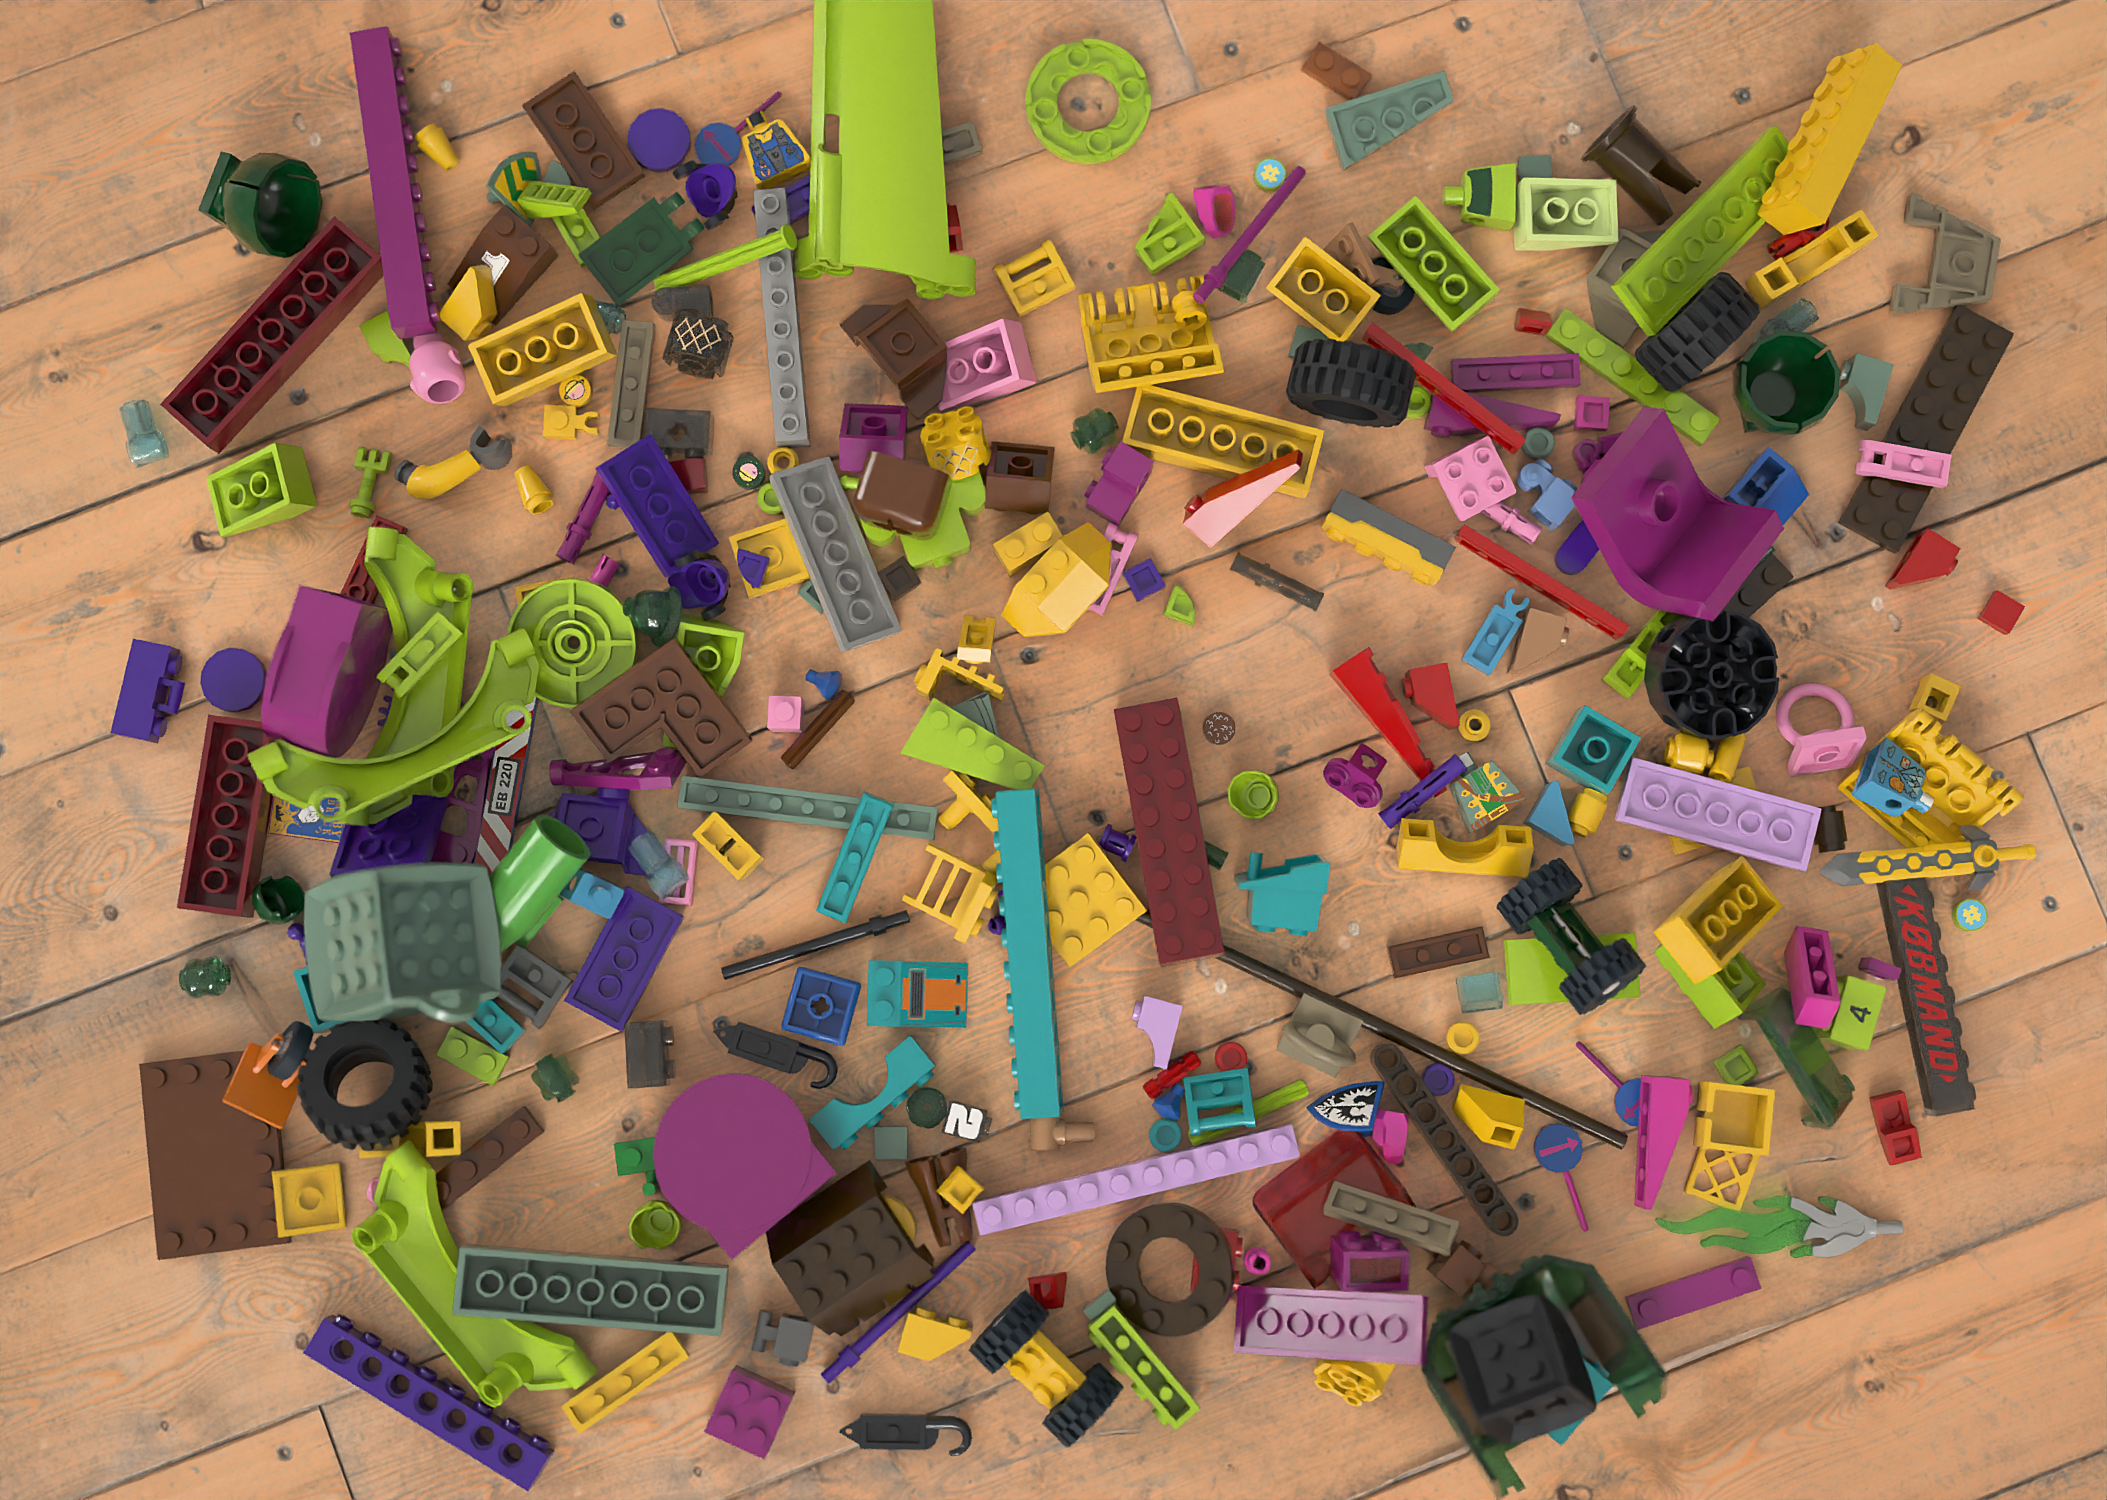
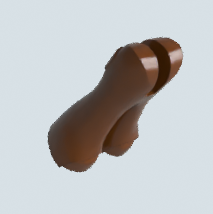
(924, 1176)

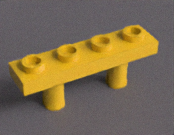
(969, 801)

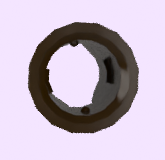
(1629, 154)

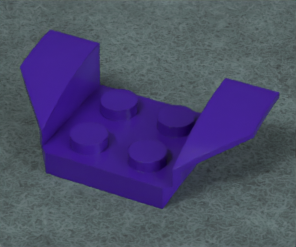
(605, 827)

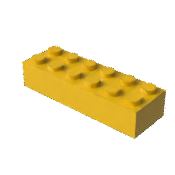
(1829, 139)
(1217, 437)

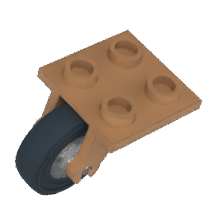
(1378, 274)

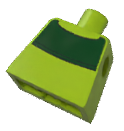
(1485, 196)

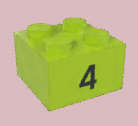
(1856, 1015)

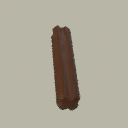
(817, 729)

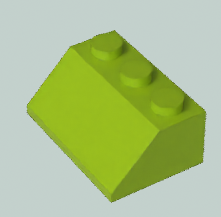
(1721, 994)

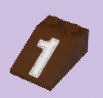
(513, 254)

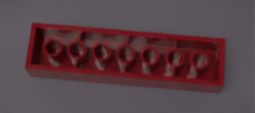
(275, 336)
(1169, 832)

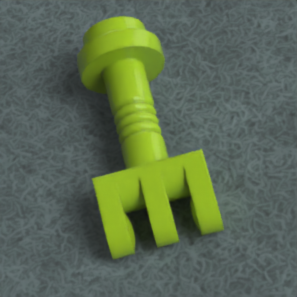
(362, 506)

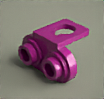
(1356, 780)

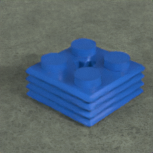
(802, 1017)

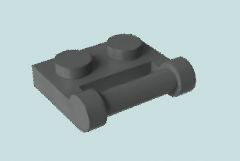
(535, 977)

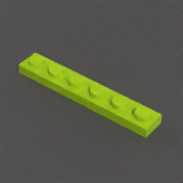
(1630, 377)

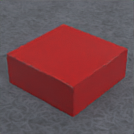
(2001, 612)

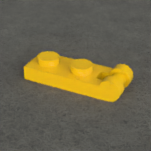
(976, 639)

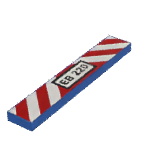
(504, 792)

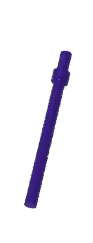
(851, 1354)

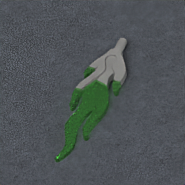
(1797, 1222)

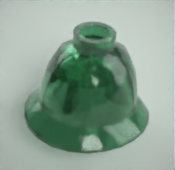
(655, 613)

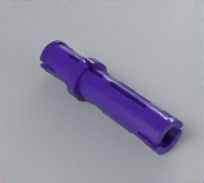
(1412, 800)

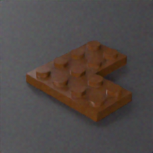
(665, 693)

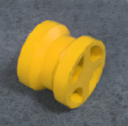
(1189, 312)

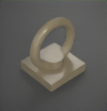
(1320, 1034)

